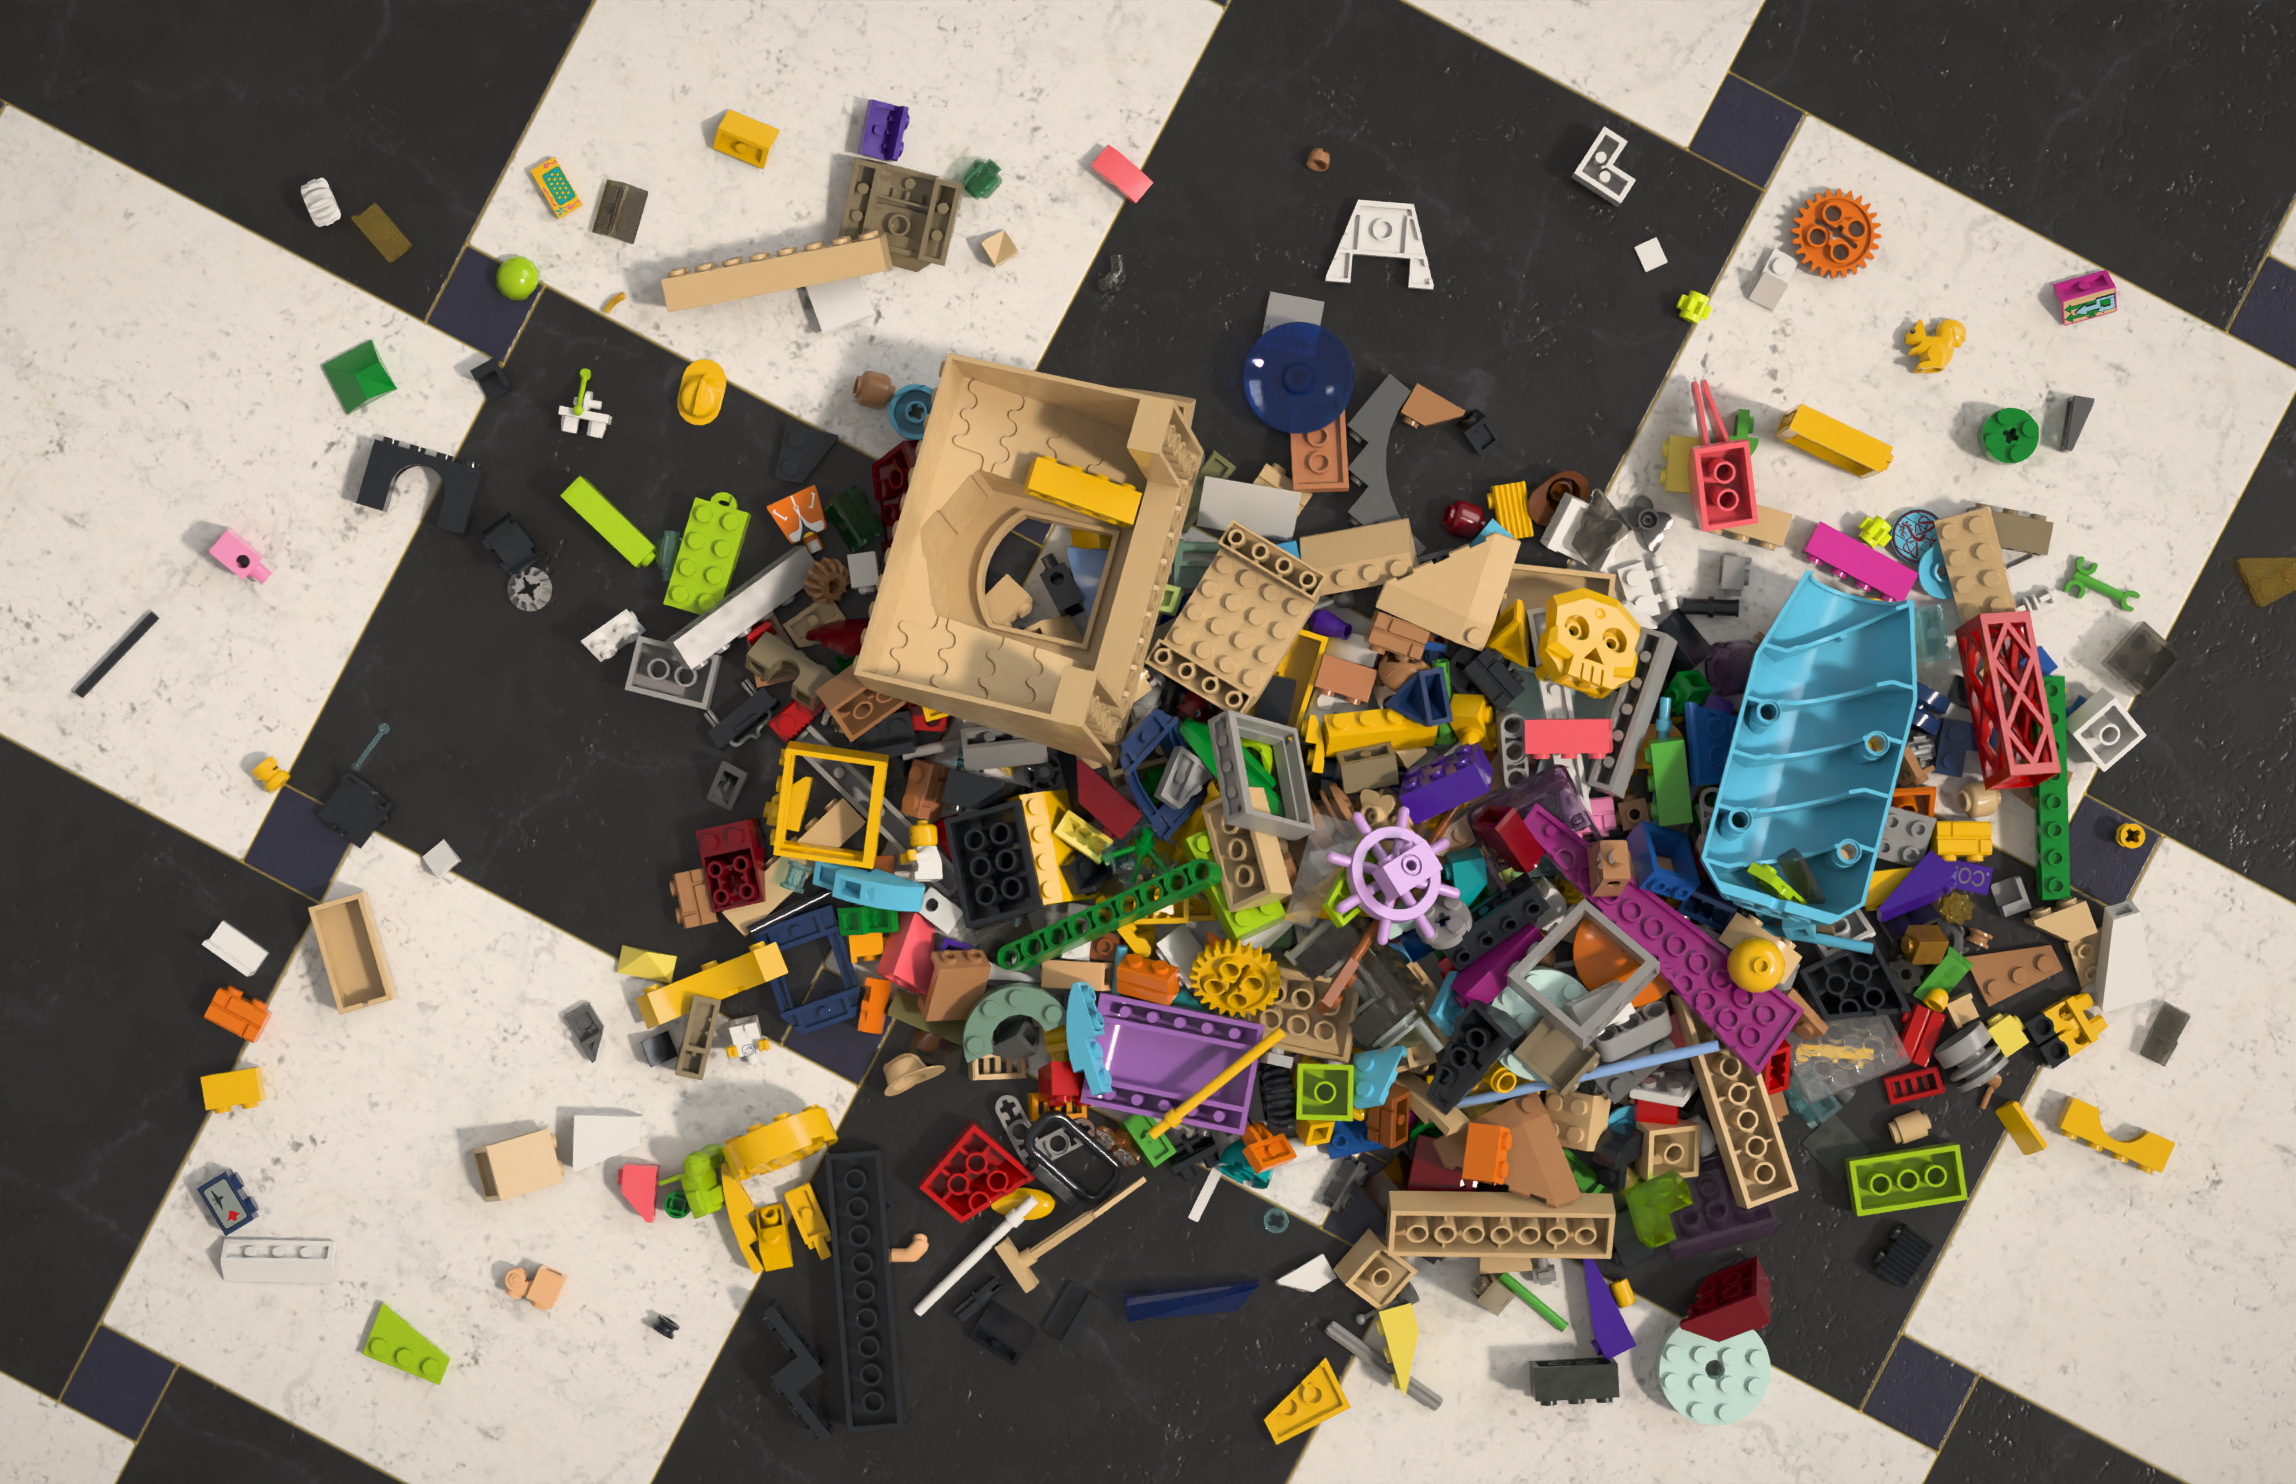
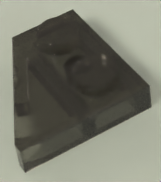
(1599, 528)

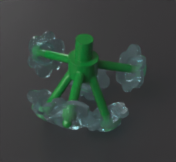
(1121, 855)

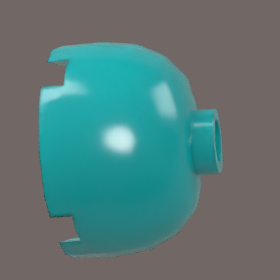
(1236, 1166)

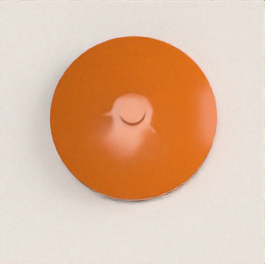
(1602, 960)

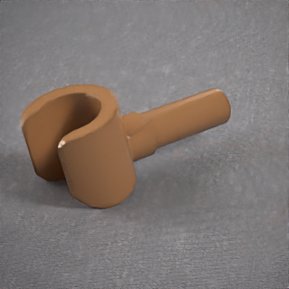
(1993, 1084)

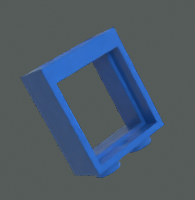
(1651, 839)

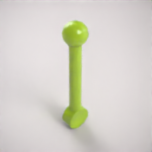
(585, 374)

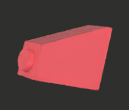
(908, 953)

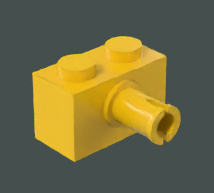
(1473, 720)

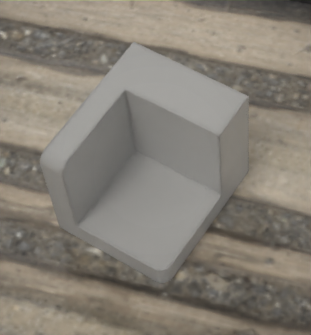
(2010, 896)

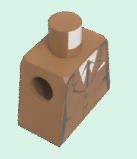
(1608, 863)

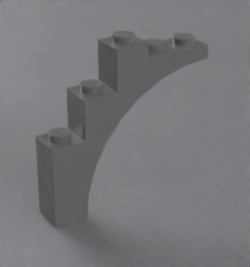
(1373, 427)

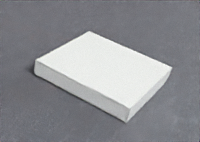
(1650, 254)

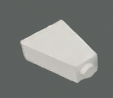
(605, 1136)

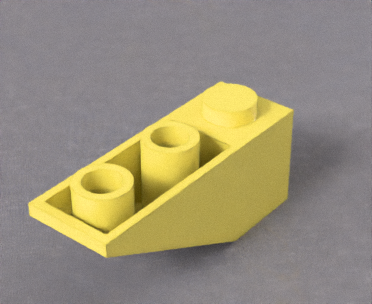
(1401, 1336)

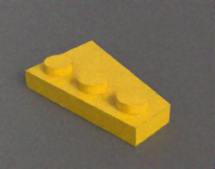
(1308, 1404)

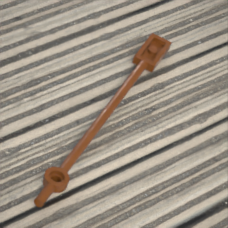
(1345, 976)

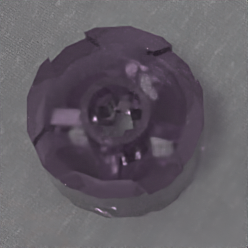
(1730, 666)

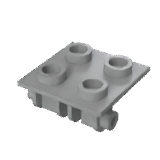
(1289, 308)
(1905, 836)

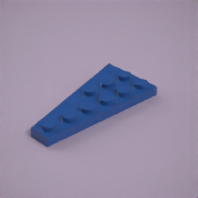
(1708, 742)

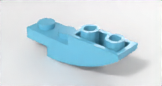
(871, 888)
(1082, 1028)

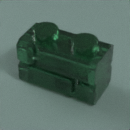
(854, 519)

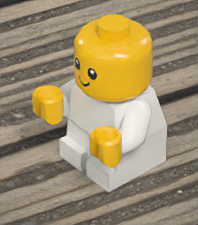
(924, 856)

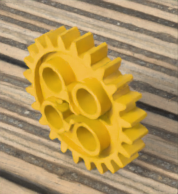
(1225, 970)

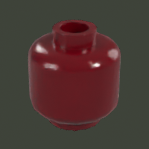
(1463, 519)

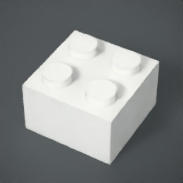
(2103, 729)

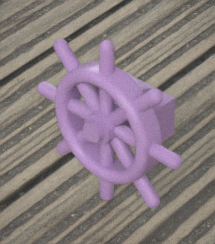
(1408, 866)

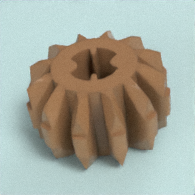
(827, 581)

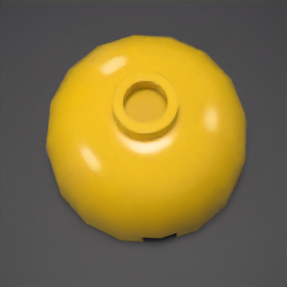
(1756, 964)

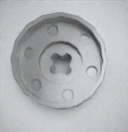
(1968, 1053)

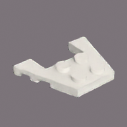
(1382, 231)

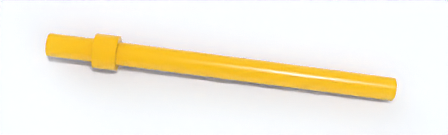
(1174, 1116)

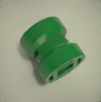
(677, 1204)

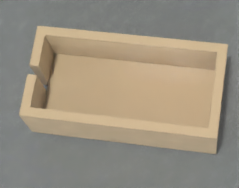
(1539, 583)
(353, 952)

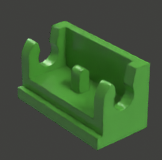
(1944, 975)
(1151, 1151)

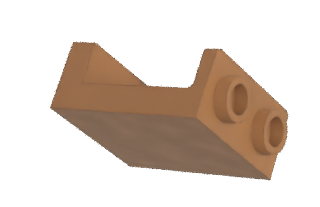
(955, 984)

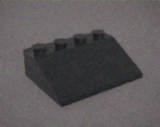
(994, 865)

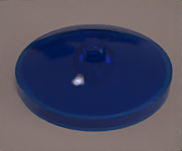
(1298, 377)

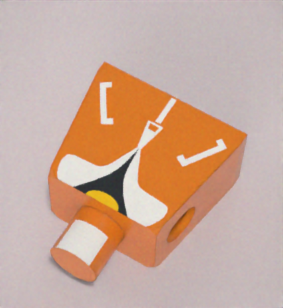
(801, 518)

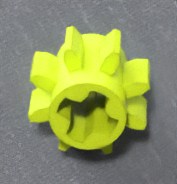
(1694, 307)
(1874, 532)

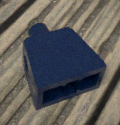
(1708, 906)

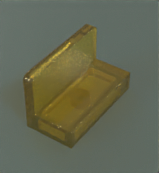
(382, 232)

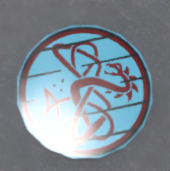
(1913, 534)

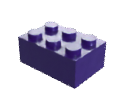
(1446, 782)

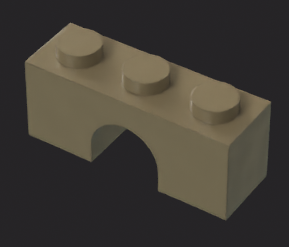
(773, 656)

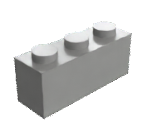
(993, 749)

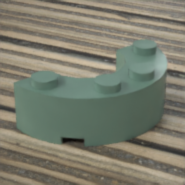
(1004, 1002)

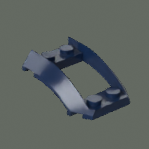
(1133, 748)
(827, 1009)

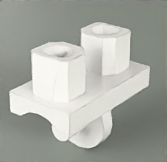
(597, 421)

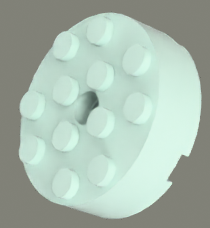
(1556, 987)
(1717, 1396)

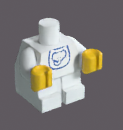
(746, 1039)

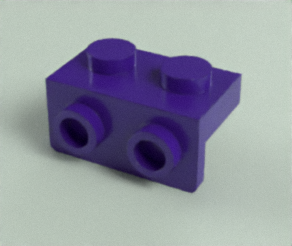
(883, 131)

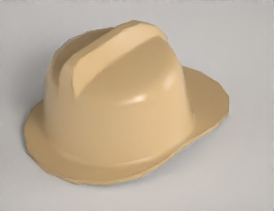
(906, 1072)

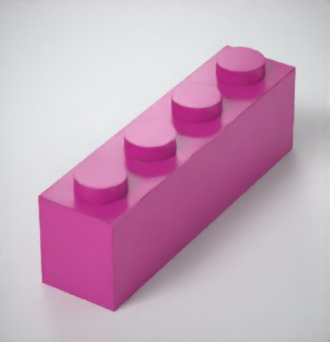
(1859, 563)

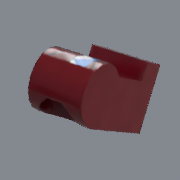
(1194, 707)

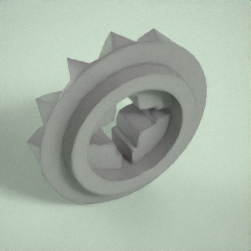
(541, 593)

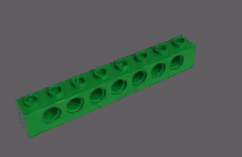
(2052, 804)

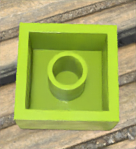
(1325, 1092)

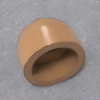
(1318, 160)

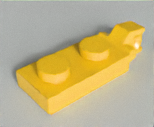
(810, 1219)

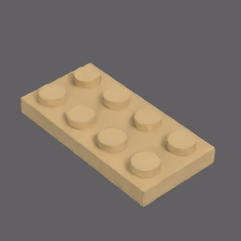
(1975, 564)

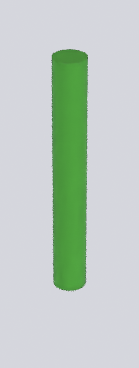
(1533, 1301)

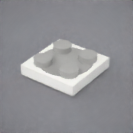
(1666, 1087)

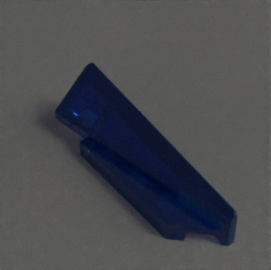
(1188, 1300)

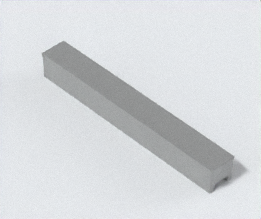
(857, 791)

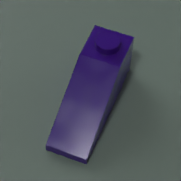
(1921, 887)

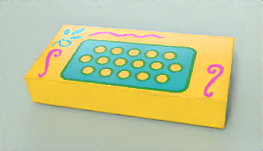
(556, 188)

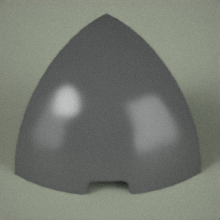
(1015, 1037)

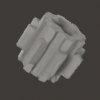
(1922, 748)

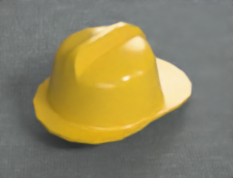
(701, 392)

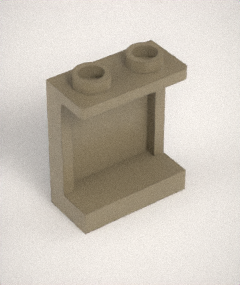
(1555, 1056)

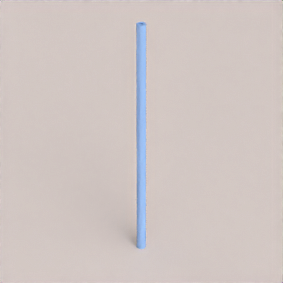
(1598, 1072)

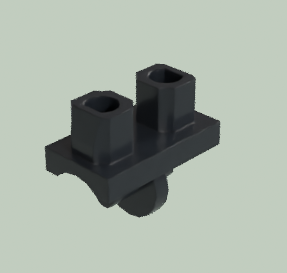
(1191, 1152)

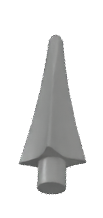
(1001, 976)

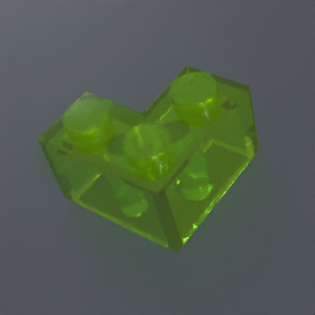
(1651, 1204)

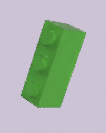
(1668, 781)

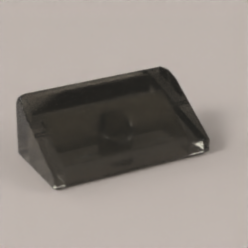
(1800, 876)

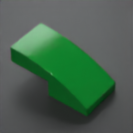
(866, 919)

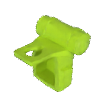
(701, 1181)

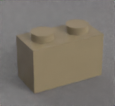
(1367, 767)

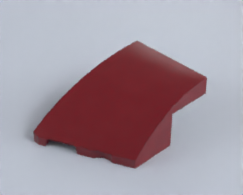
(840, 636)

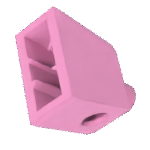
(229, 549)

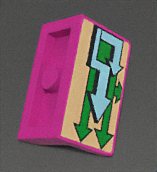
(2086, 297)

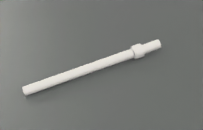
(1013, 1219)

